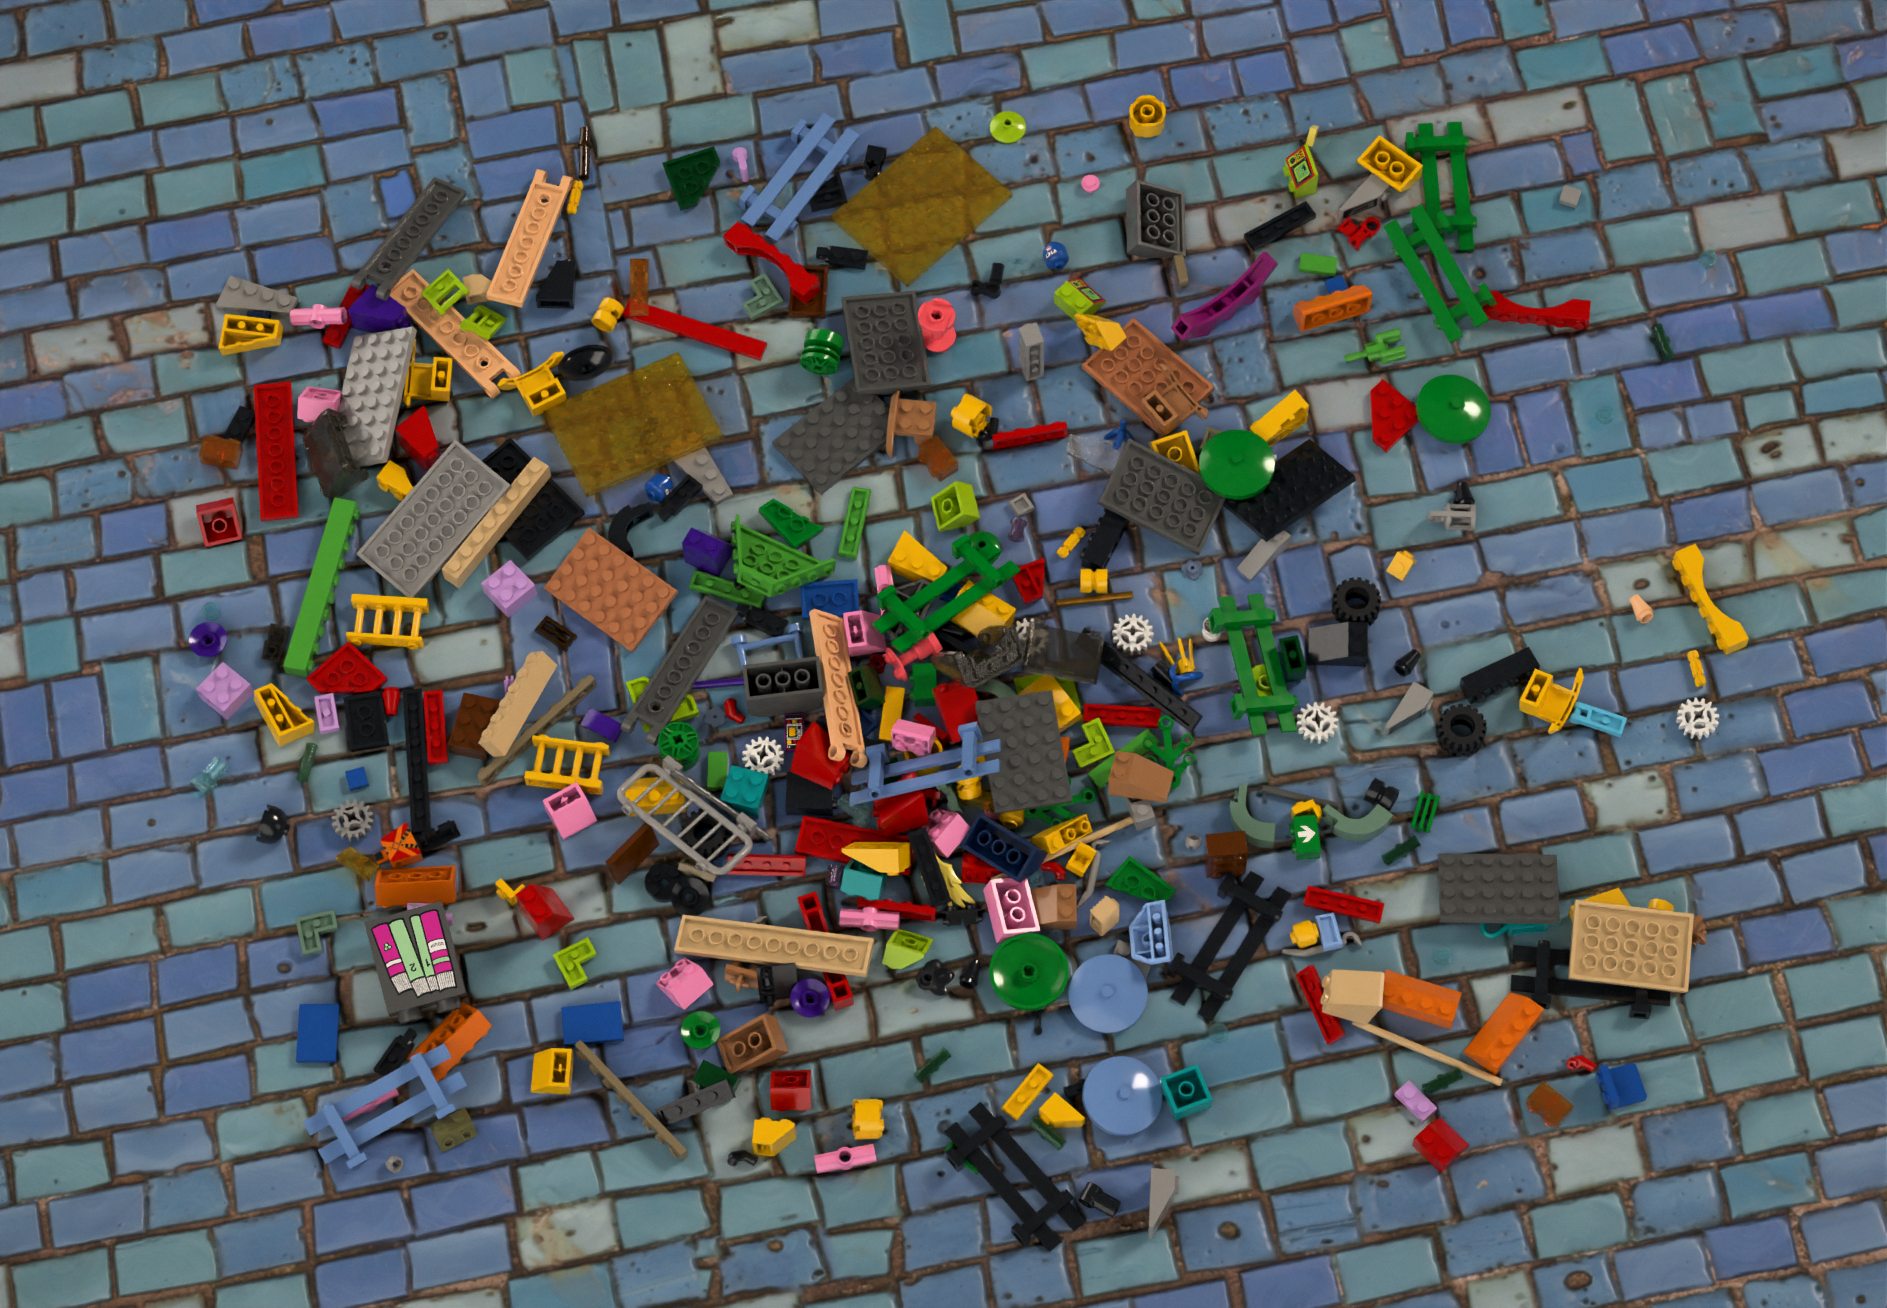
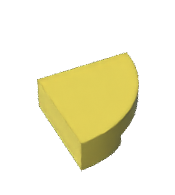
(1312, 135)

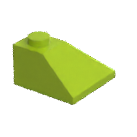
(905, 949)

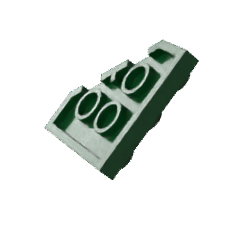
(691, 176)

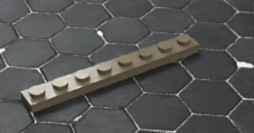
(541, 726)
(635, 1106)

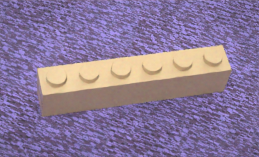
(517, 703)

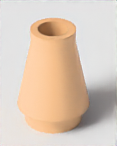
(1641, 609)

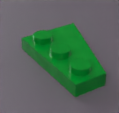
(789, 525)
(1139, 882)

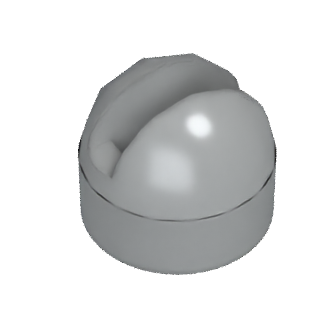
(1192, 841)
(397, 1167)

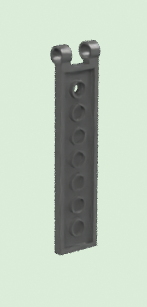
(409, 237)
(681, 667)

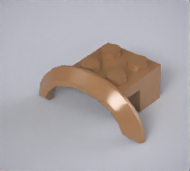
(1171, 405)
(910, 419)

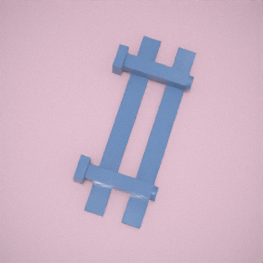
(810, 140)
(968, 753)
(349, 1141)

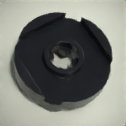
(657, 874)

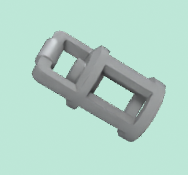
(1448, 517)

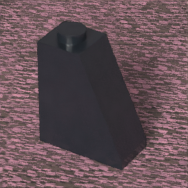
(559, 286)
(808, 797)

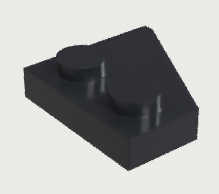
(829, 195)

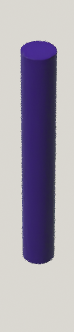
(718, 683)

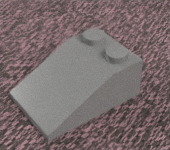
(1162, 1190)

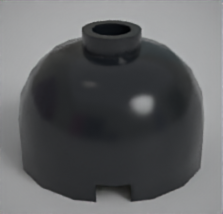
(273, 825)

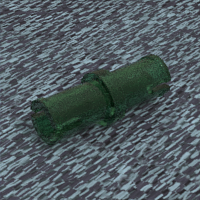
(1663, 342)
(307, 762)
(1401, 850)
(932, 1065)
(1442, 1081)
(1047, 1133)

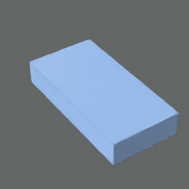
(1328, 931)

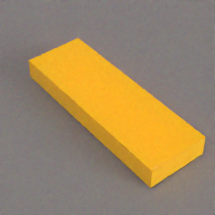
(891, 711)
(1027, 1092)

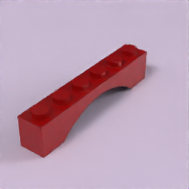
(745, 242)
(1572, 314)
(815, 921)

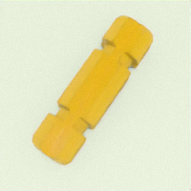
(574, 197)
(1071, 542)
(1696, 668)

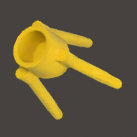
(1184, 665)

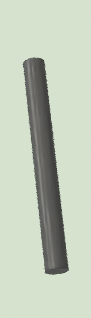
(1298, 797)

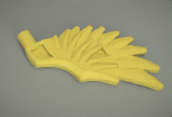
(952, 882)

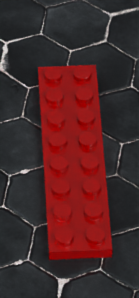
(276, 451)

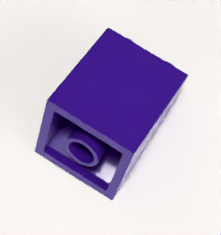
(376, 315)
(706, 551)

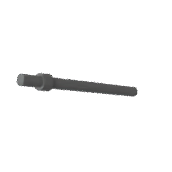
(689, 783)

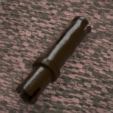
(584, 146)

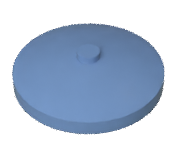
(1108, 994)
(1122, 1096)

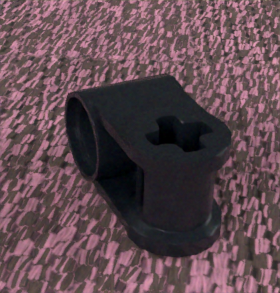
(874, 161)

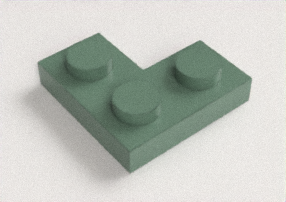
(766, 299)
(950, 791)
(311, 927)

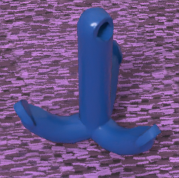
(1120, 433)
(1176, 679)

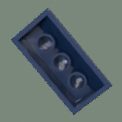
(1003, 848)

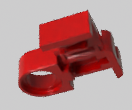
(1359, 234)

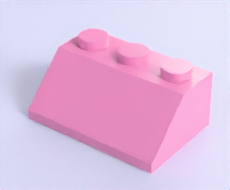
(1010, 908)

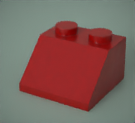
(219, 522)
(790, 1090)
(1440, 1144)

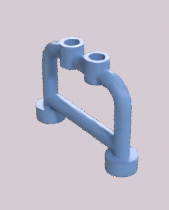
(794, 632)

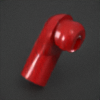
(731, 713)
(1056, 868)
(1580, 1062)

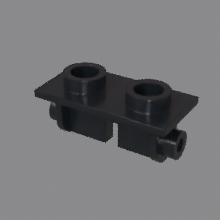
(445, 833)
(954, 914)

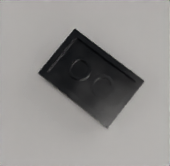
(366, 721)

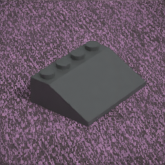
(1155, 221)

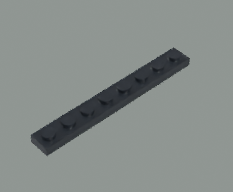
(1148, 687)
(417, 761)

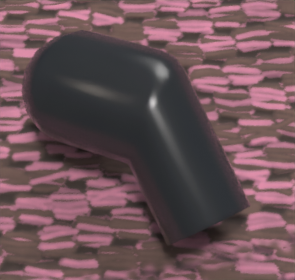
(986, 434)
(741, 1155)

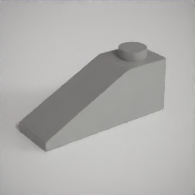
(1263, 555)

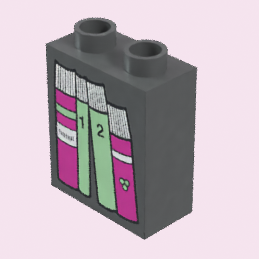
(416, 962)

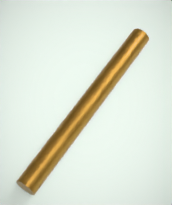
(1094, 599)

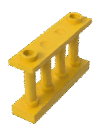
(380, 605)
(555, 779)

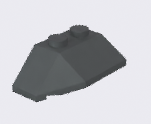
(903, 593)

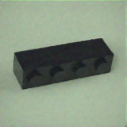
(1104, 540)
(1498, 676)

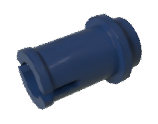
(265, 314)

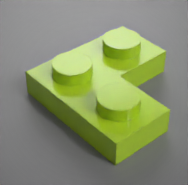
(1097, 747)
(570, 960)

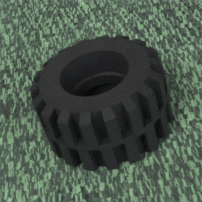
(1356, 589)
(1463, 716)
(707, 848)

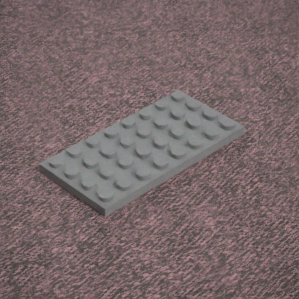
(375, 391)
(433, 520)

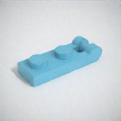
(1598, 719)

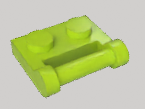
(441, 288)
(487, 325)

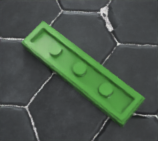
(854, 523)
(725, 590)
(1101, 773)

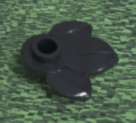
(938, 978)

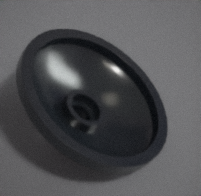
(585, 363)

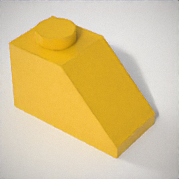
(1060, 1113)

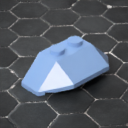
(1151, 934)

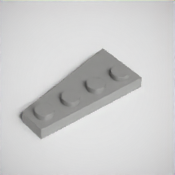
(245, 295)
(704, 470)

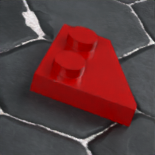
(1030, 581)

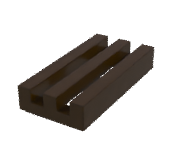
(568, 642)

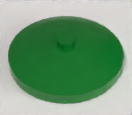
(1453, 409)
(1236, 464)
(1028, 971)

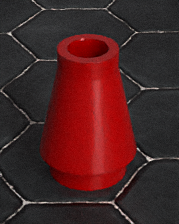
(391, 700)

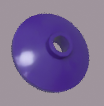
(205, 632)
(810, 988)

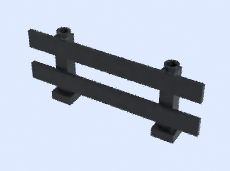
(1195, 974)
(1542, 985)
(1033, 1222)

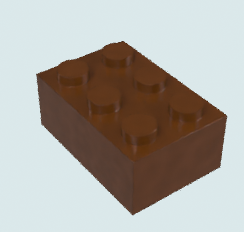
(470, 722)
(1225, 854)

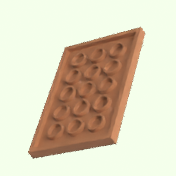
(1134, 370)
(611, 590)

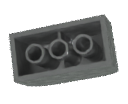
(783, 687)

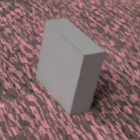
(1570, 196)
(1021, 505)

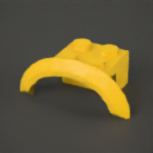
(428, 380)
(538, 386)
(1549, 700)

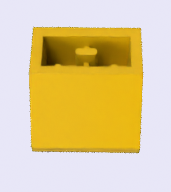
(1100, 331)
(552, 1071)
(772, 1136)

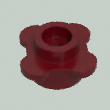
(874, 658)

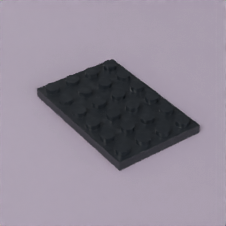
(1298, 486)
(546, 514)

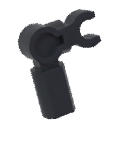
(992, 288)

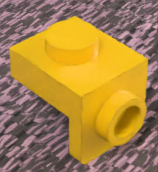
(1401, 564)
(1306, 808)
(1081, 859)
(506, 892)

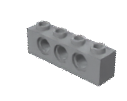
(1031, 351)

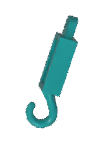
(1514, 929)

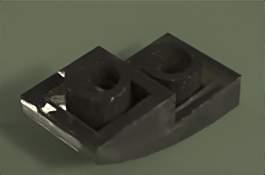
(276, 642)

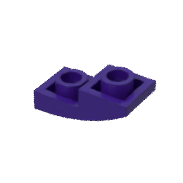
(602, 724)

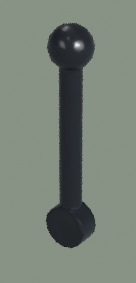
(1038, 1030)

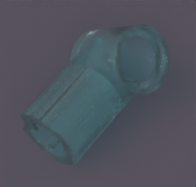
(206, 780)
(860, 812)

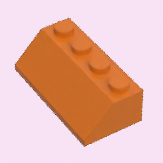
(1332, 307)
(416, 885)
(1420, 999)
(1504, 1032)
(458, 1033)

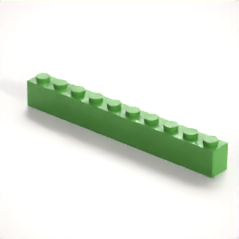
(321, 588)

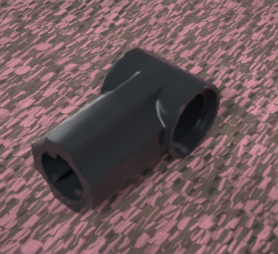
(1094, 1197)

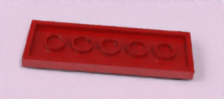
(826, 839)

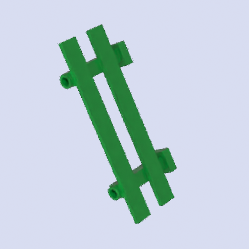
(1456, 144)
(1429, 233)
(905, 610)
(1251, 703)

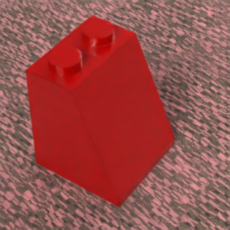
(418, 439)
(955, 707)
(812, 758)
(901, 811)
(543, 910)

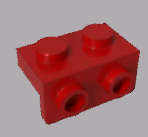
(976, 870)

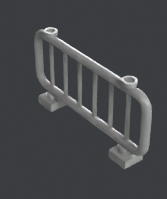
(744, 827)

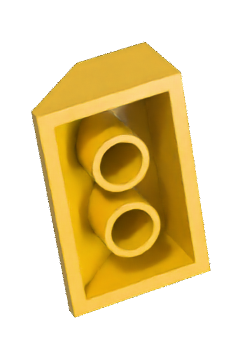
(1391, 164)
(984, 613)
(651, 799)

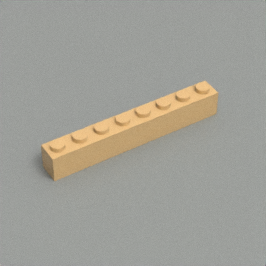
(496, 522)

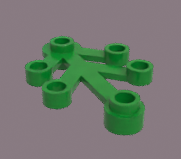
(1168, 754)
(1059, 810)

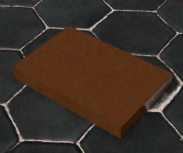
(817, 305)
(632, 853)

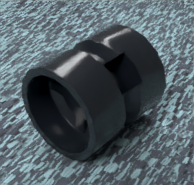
(1380, 794)

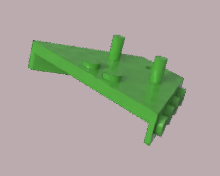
(771, 565)

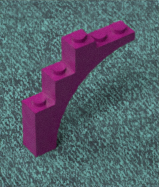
(1223, 307)

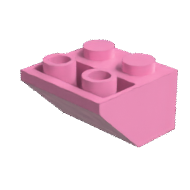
(861, 635)
(913, 737)
(569, 811)
(945, 831)
(684, 983)

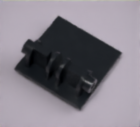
(776, 982)

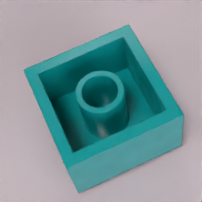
(745, 790)
(863, 881)
(1186, 1092)

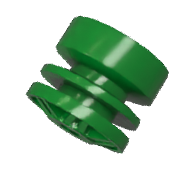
(821, 351)
(684, 753)

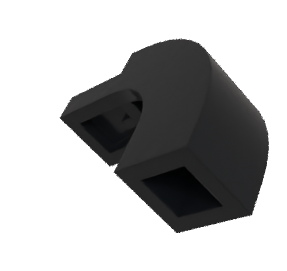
(624, 522)

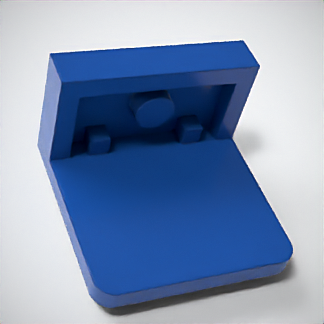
(1620, 1085)

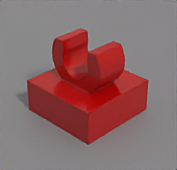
(932, 793)

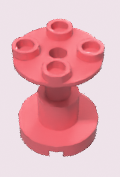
(937, 325)
(918, 651)

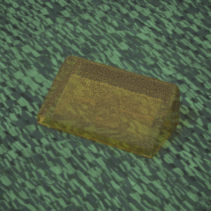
(983, 802)
(358, 863)

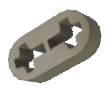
(1180, 270)

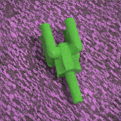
(1379, 348)

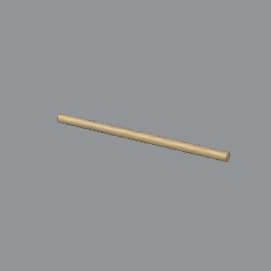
(1087, 839)
(1430, 1053)

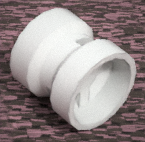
(1207, 634)

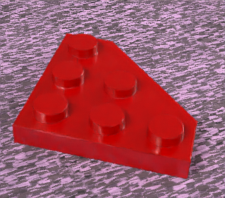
(1390, 415)
(347, 673)

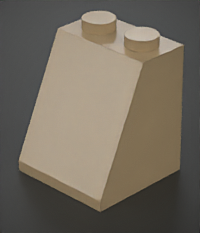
(1353, 994)

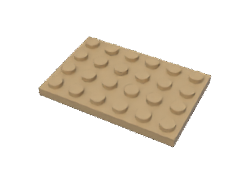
(1631, 946)

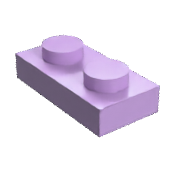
(327, 713)
(1415, 1101)

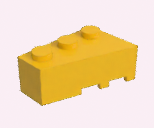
(248, 334)
(1282, 419)
(915, 561)
(281, 716)

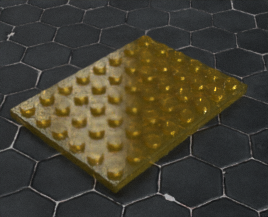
(921, 206)
(632, 424)

